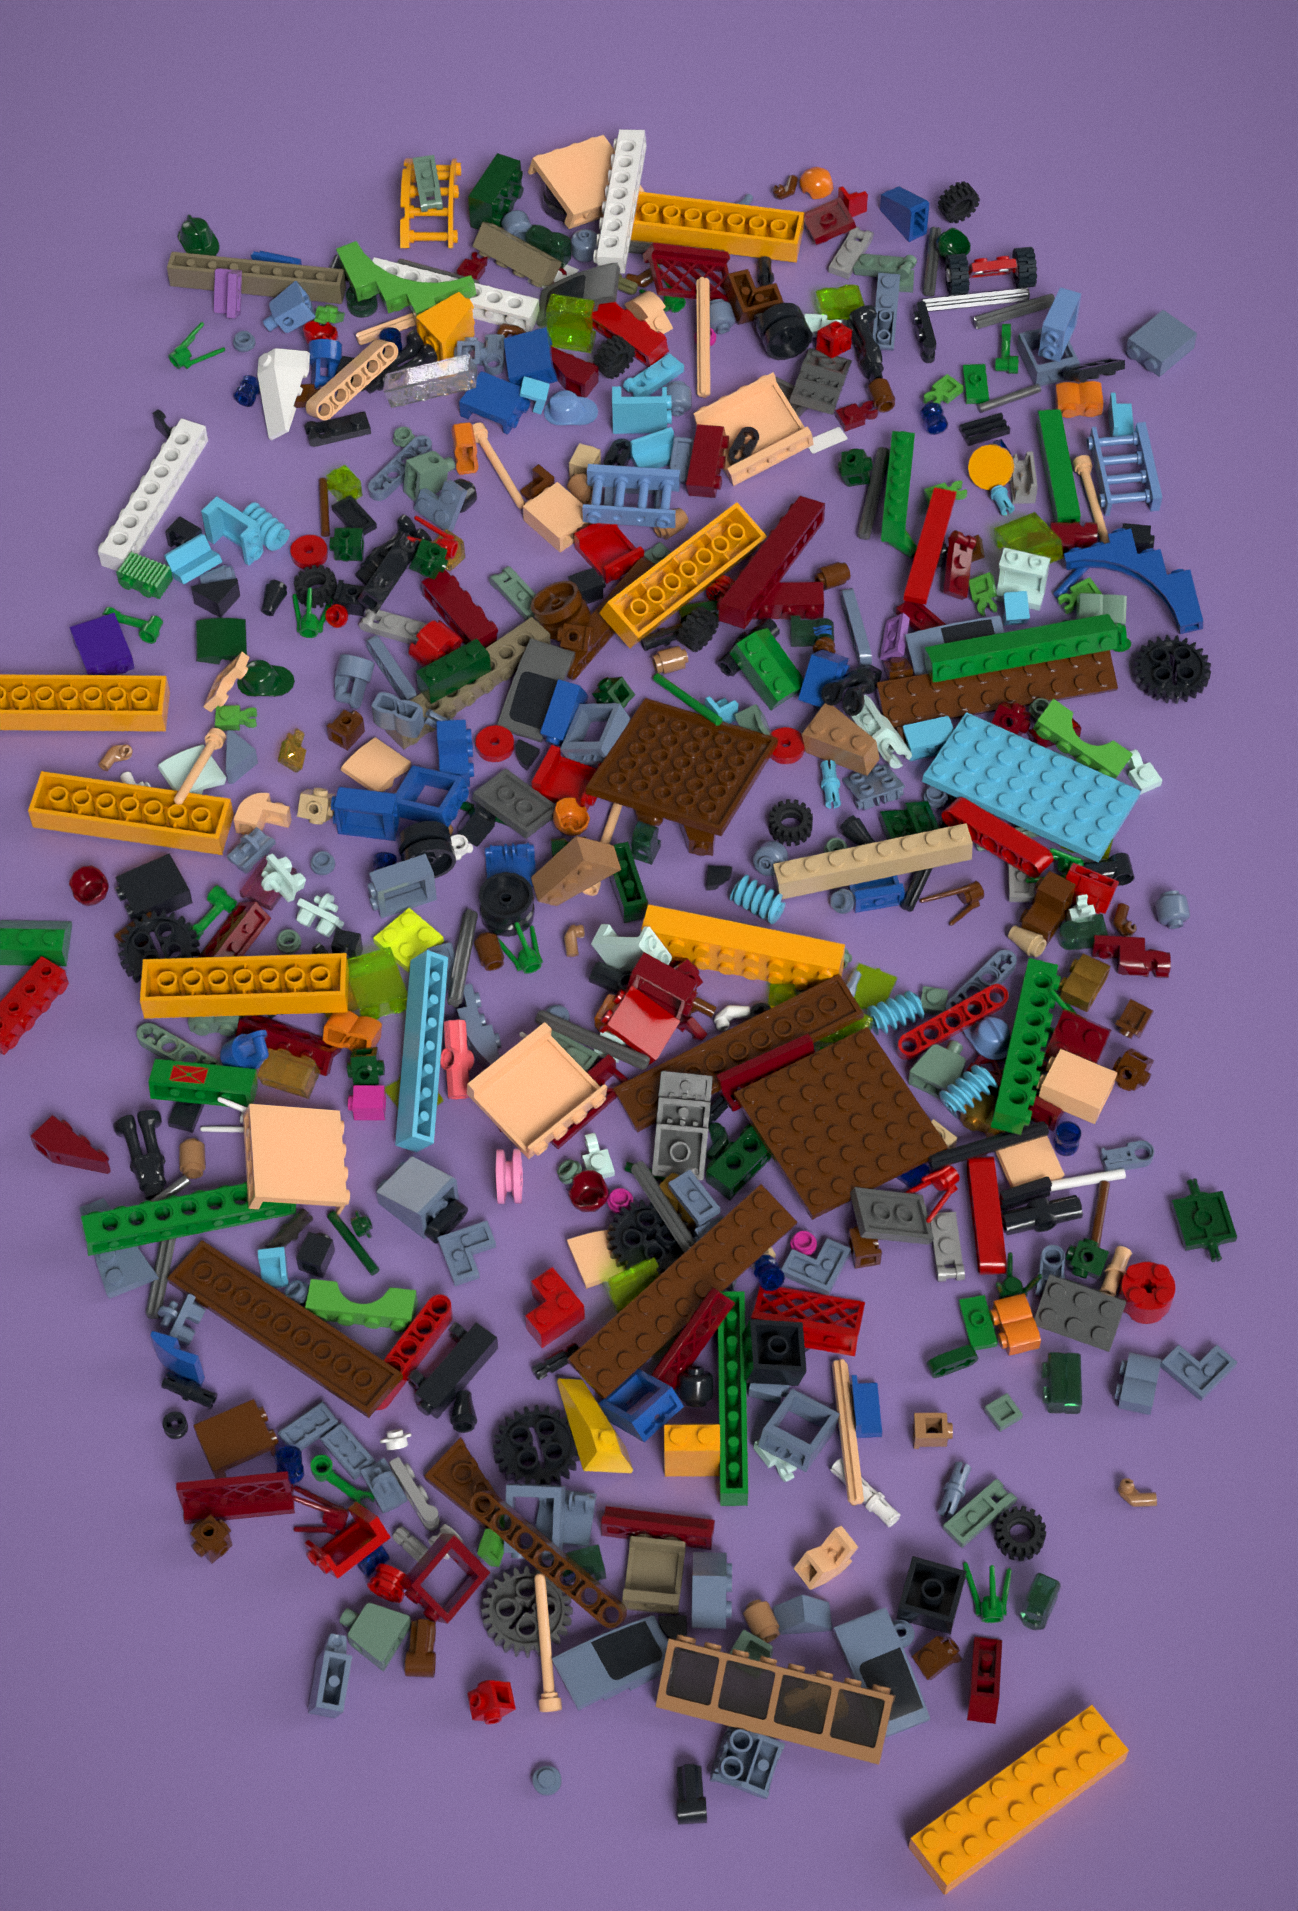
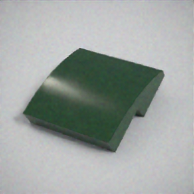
(220, 639)
(914, 819)

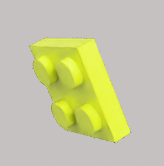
(408, 937)

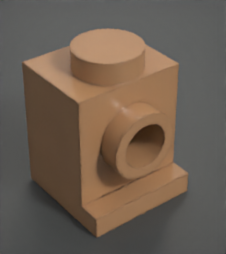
(929, 1422)

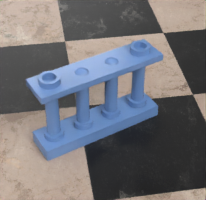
(1142, 457)
(634, 478)

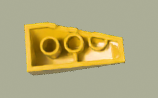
(594, 1436)

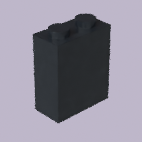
(153, 888)

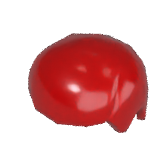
(313, 331)

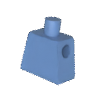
(290, 309)

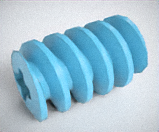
(271, 530)
(757, 900)
(895, 1010)
(967, 1089)

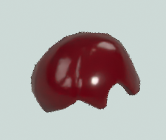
(89, 885)
(588, 1191)

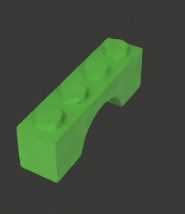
(1056, 726)
(392, 1311)

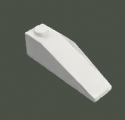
(279, 383)

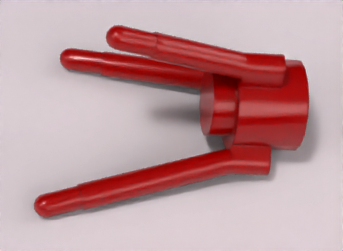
(447, 542)
(942, 1180)

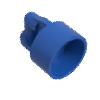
(324, 354)
(245, 1051)

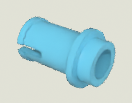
(1000, 495)

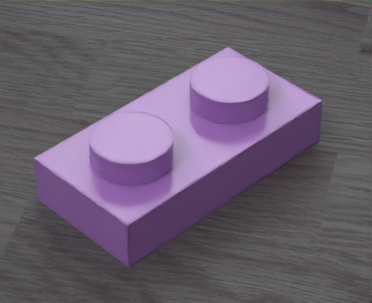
(894, 637)

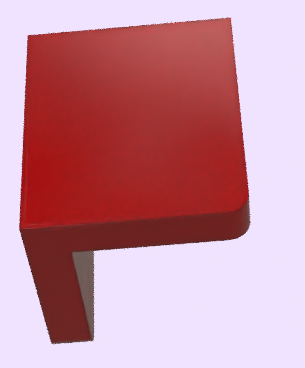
(855, 202)

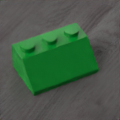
(767, 667)
(27, 941)

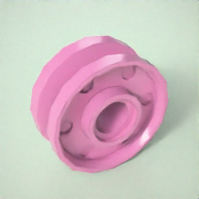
(509, 1176)

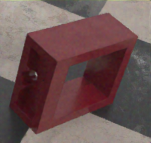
(664, 985)
(444, 1545)

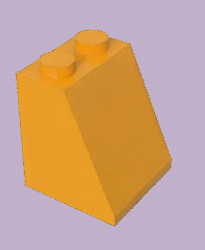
(446, 324)
(692, 1449)

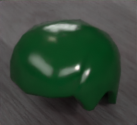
(952, 242)

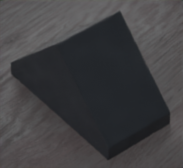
(216, 596)

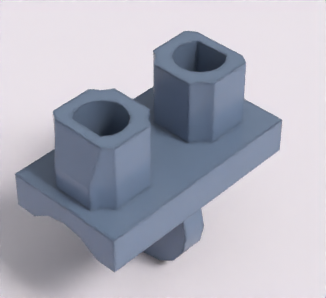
(251, 850)
(188, 1310)
(383, 1486)

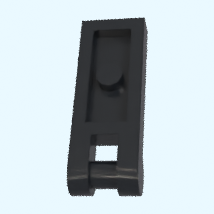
(925, 332)
(1093, 369)
(337, 429)

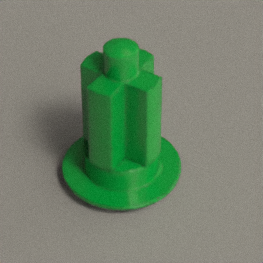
(1123, 642)

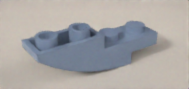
(886, 310)
(480, 1036)

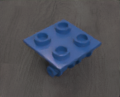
(512, 859)

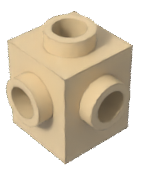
(315, 805)

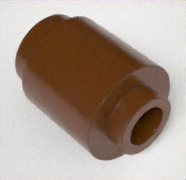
(881, 395)
(833, 575)
(489, 951)

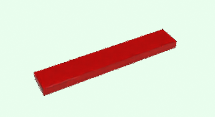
(930, 546)

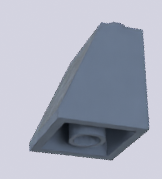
(417, 1194)

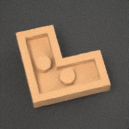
(225, 681)

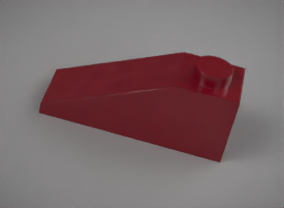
(985, 1680)

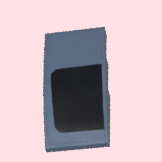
(949, 633)
(877, 1657)
(613, 1662)

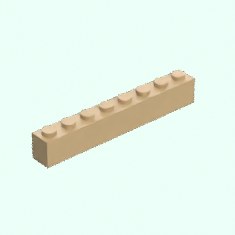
(873, 861)

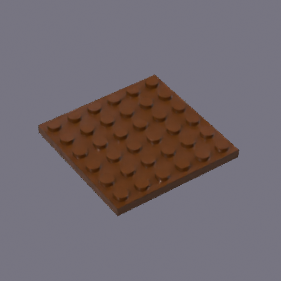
(682, 767)
(839, 1122)

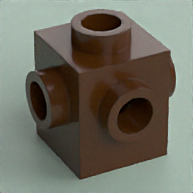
(1132, 1070)
(211, 1538)

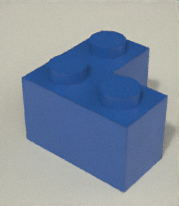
(822, 669)
(455, 748)

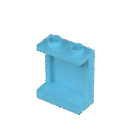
(640, 414)
(225, 520)

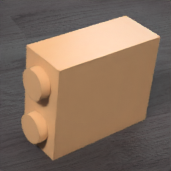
(555, 516)
(1076, 1085)

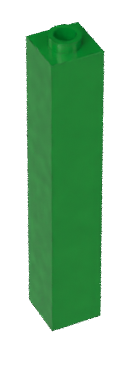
(1057, 466)

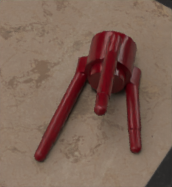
(334, 1515)

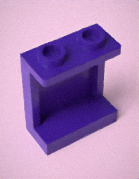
(102, 646)

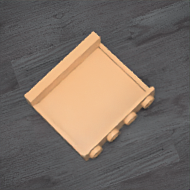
(577, 178)
(770, 413)
(535, 1092)
(295, 1156)

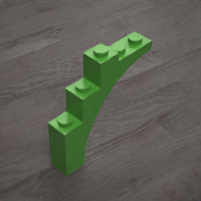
(396, 293)

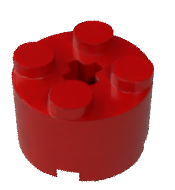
(434, 643)
(1148, 1291)

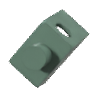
(427, 472)
(938, 1068)
(376, 1632)

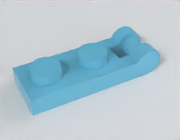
(654, 376)

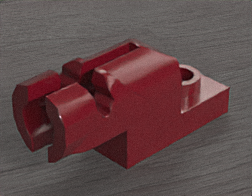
(1075, 535)
(1132, 956)

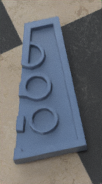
(122, 1268)

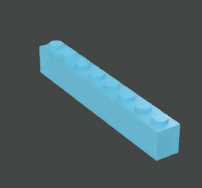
(421, 1051)

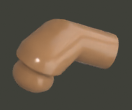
(115, 754)
(571, 939)
(1134, 1497)

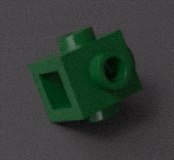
(855, 467)
(348, 544)
(429, 559)
(613, 691)
(365, 1066)
(1095, 1257)

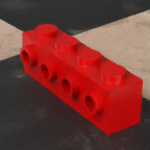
(613, 321)
(29, 1000)

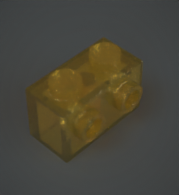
(289, 1073)

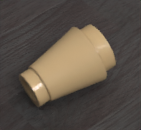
(1027, 941)

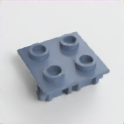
(879, 783)
(577, 1517)

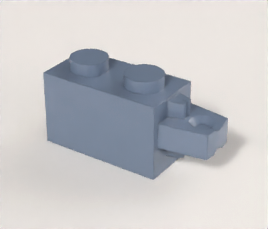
(330, 1678)

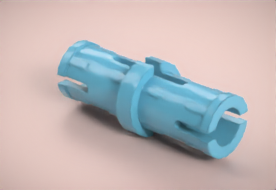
(830, 784)

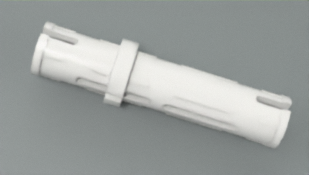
(872, 1499)

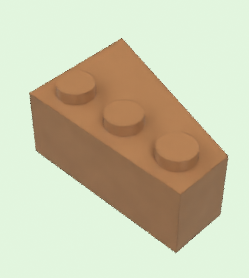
(839, 739)
(574, 870)

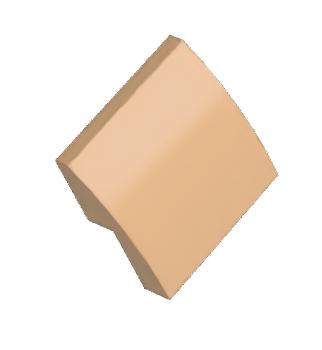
(375, 766)
(1030, 1162)
(593, 1258)

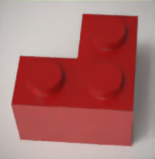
(557, 1310)

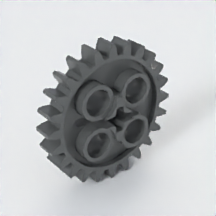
(508, 1596)

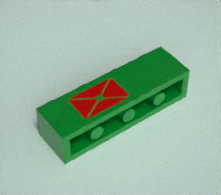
(202, 1083)

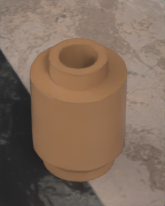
(579, 488)
(681, 521)
(670, 660)
(192, 1158)
(761, 1620)

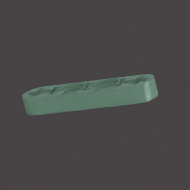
(164, 1037)

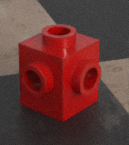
(834, 339)
(491, 1701)

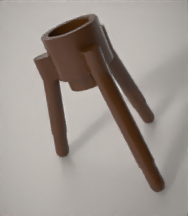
(968, 894)

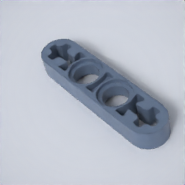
(396, 465)
(855, 627)
(390, 668)
(978, 984)

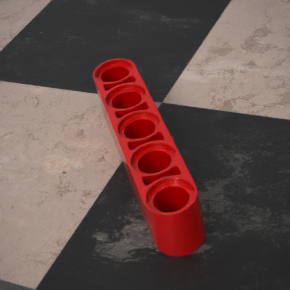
(999, 837)
(960, 1013)
(986, 1216)
(419, 1342)

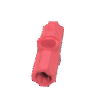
(456, 1059)

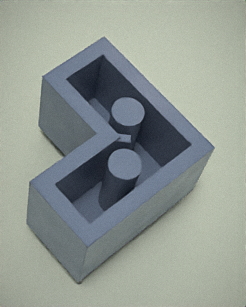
(709, 1586)

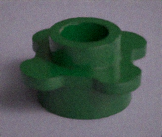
(361, 1224)

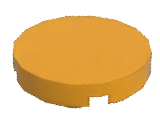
(990, 466)

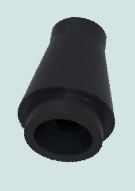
(273, 597)
(855, 831)
(463, 1413)

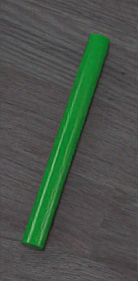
(687, 699)

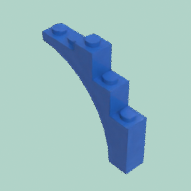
(1148, 567)

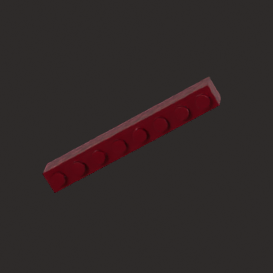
(771, 562)

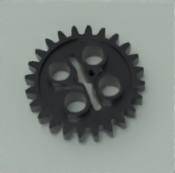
(1187, 664)
(180, 940)
(633, 1254)
(512, 1453)

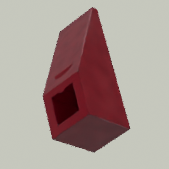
(574, 373)
(62, 1146)

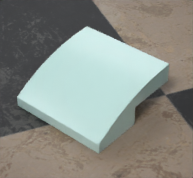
(179, 766)

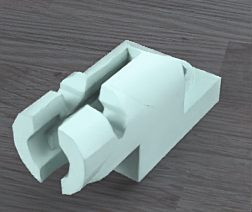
(883, 732)

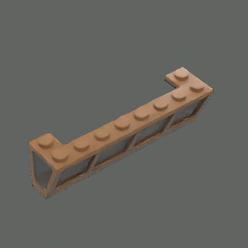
(775, 1699)

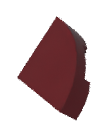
(692, 1026)

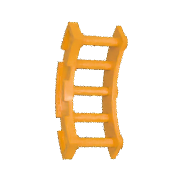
(409, 191)

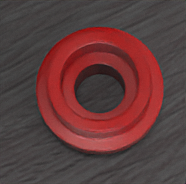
(332, 613)

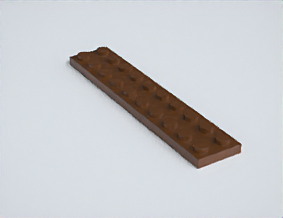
(919, 699)
(814, 1012)
(678, 1292)
(286, 1328)

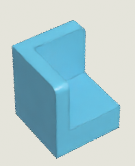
(536, 391)
(1016, 608)
(723, 708)
(274, 1266)

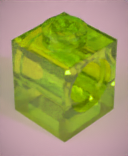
(343, 483)

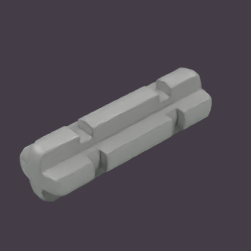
(409, 1543)

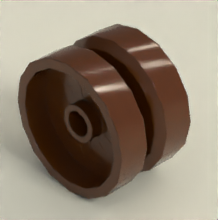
(559, 605)

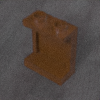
(235, 1437)

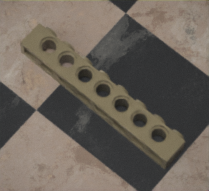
(504, 659)

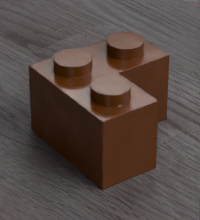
(746, 298)
(1049, 906)

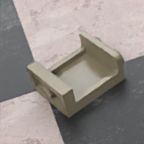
(654, 1574)

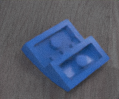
(175, 1360)

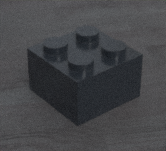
(774, 1352)
(931, 1595)

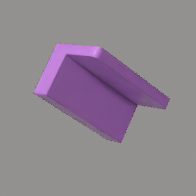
(227, 292)

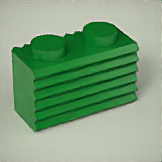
(144, 575)

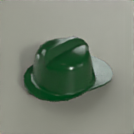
(198, 237)
(265, 680)

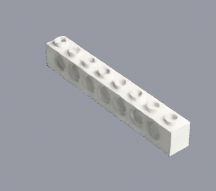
(621, 198)
(489, 304)
(154, 493)

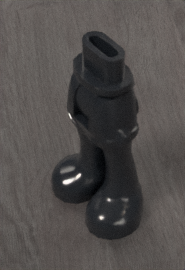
(415, 347)
(868, 350)
(373, 561)
(859, 681)
(148, 1167)

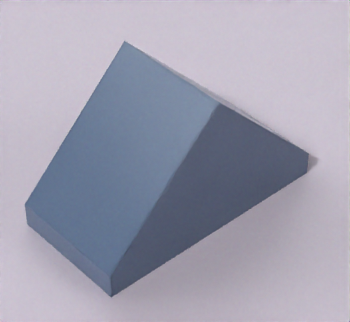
(239, 757)
(803, 1615)

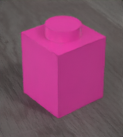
(368, 1102)

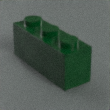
(453, 671)
(628, 886)

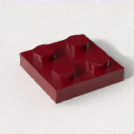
(828, 221)
(1078, 1037)

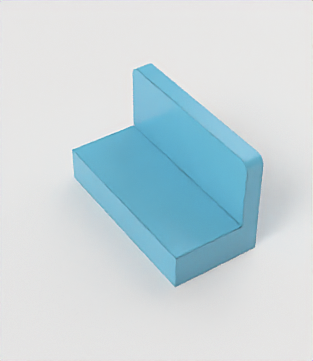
(1120, 417)
(653, 449)
(192, 559)
(927, 737)

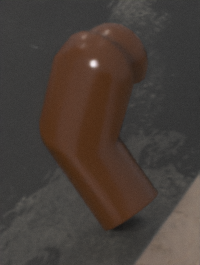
(1121, 923)
(703, 1007)

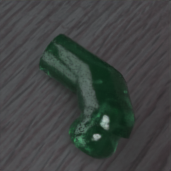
(719, 1139)

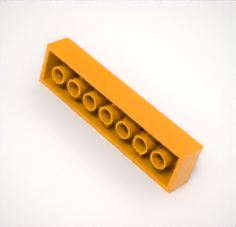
(719, 226)
(682, 575)
(84, 702)
(130, 813)
(746, 948)
(244, 985)
(1018, 1799)

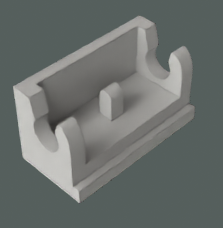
(1023, 480)

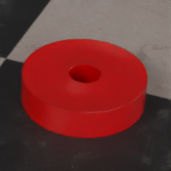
(308, 543)
(796, 746)
(497, 752)

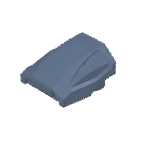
(751, 1759)

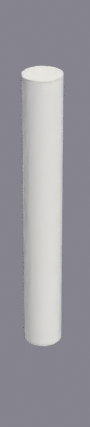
(1088, 1179)

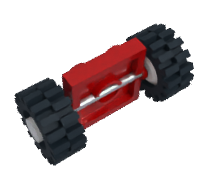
(1022, 266)

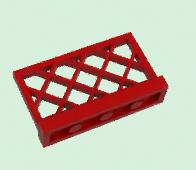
(824, 1336)

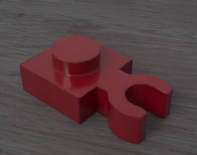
(473, 267)
(854, 416)

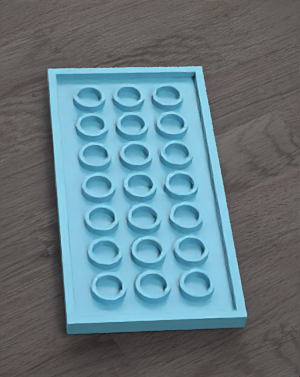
(1032, 786)

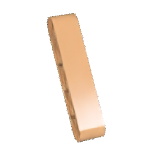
(342, 383)

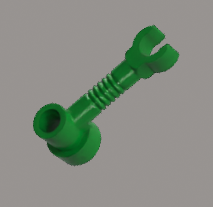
(1007, 362)
(149, 629)
(221, 901)
(325, 1462)

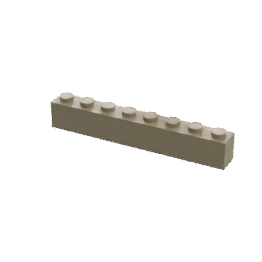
(258, 277)

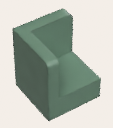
(753, 719)
(753, 1645)

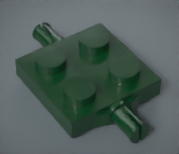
(1203, 1220)

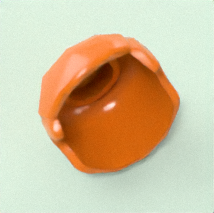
(816, 182)
(570, 817)

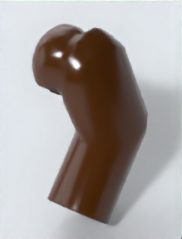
(788, 190)
(643, 279)
(506, 329)
(648, 818)

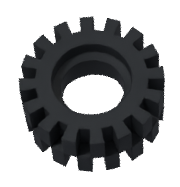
(958, 202)
(614, 357)
(314, 577)
(698, 629)
(790, 834)
(1025, 1518)

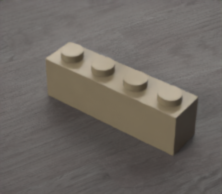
(516, 254)

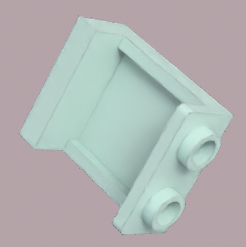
(1023, 573)
(625, 952)

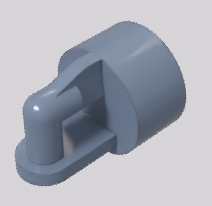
(356, 670)

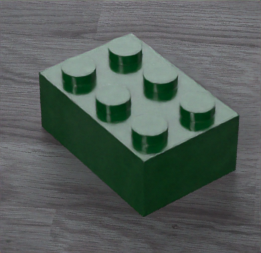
(496, 191)

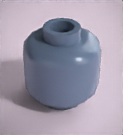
(516, 223)
(583, 245)
(721, 316)
(680, 397)
(767, 855)
(1172, 909)

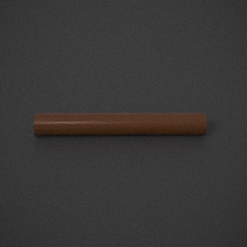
(324, 507)
(1100, 1210)

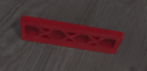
(237, 931)
(289, 1038)
(762, 1066)
(600, 1074)
(693, 1337)
(629, 1522)

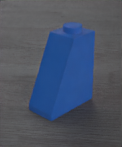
(906, 212)
(562, 711)

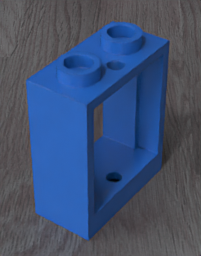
(415, 783)
(363, 824)
(642, 1421)

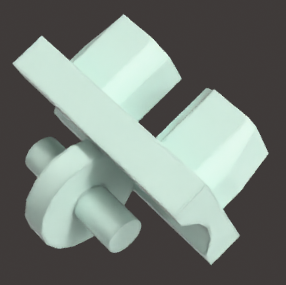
(278, 877)
(328, 921)

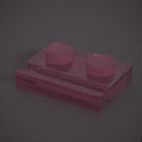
(255, 892)

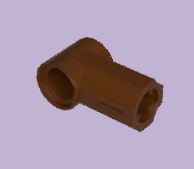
(421, 1657)

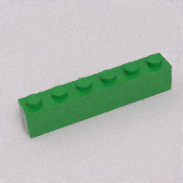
(897, 487)

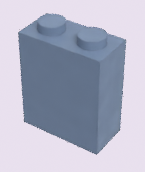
(1161, 343)

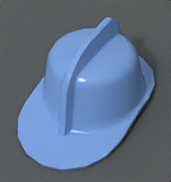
(569, 409)
(989, 1037)

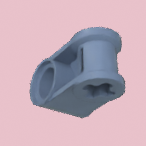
(1046, 1268)

